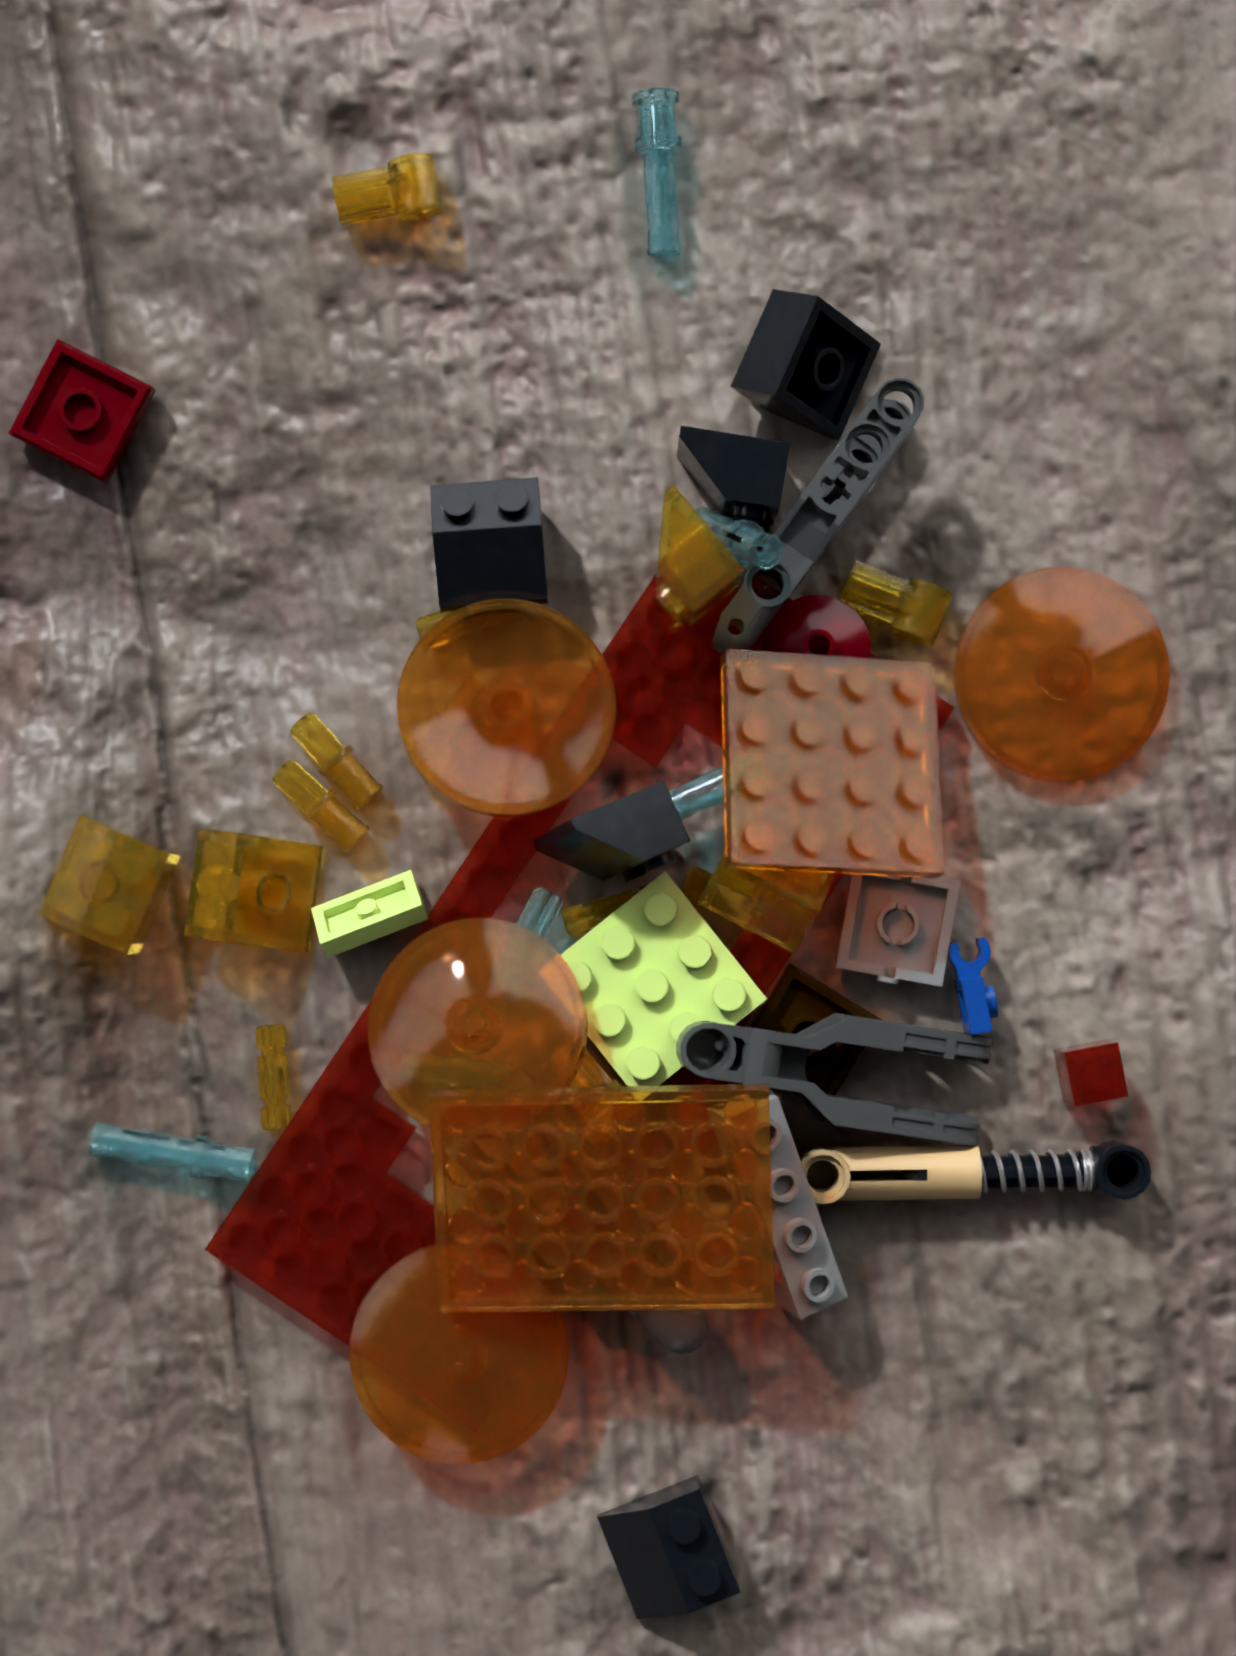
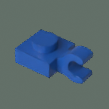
(975, 1001)

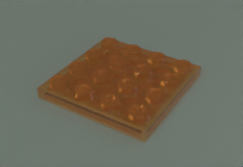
(830, 764)

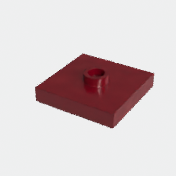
(82, 411)

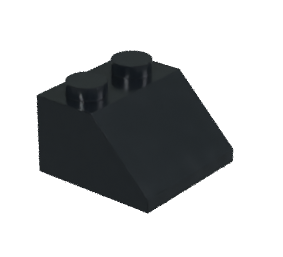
(806, 363)
(736, 472)
(488, 542)
(620, 837)
(670, 1551)

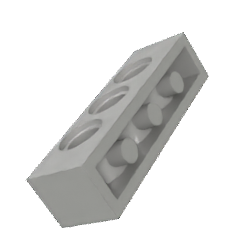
(803, 1258)

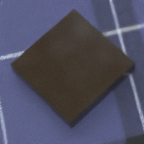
(801, 1002)

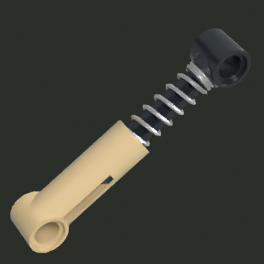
(962, 1173)

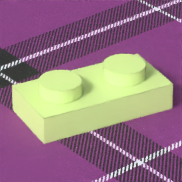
(369, 913)

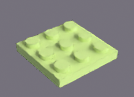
(653, 975)

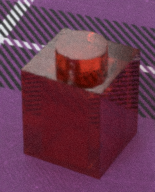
(1090, 1072)

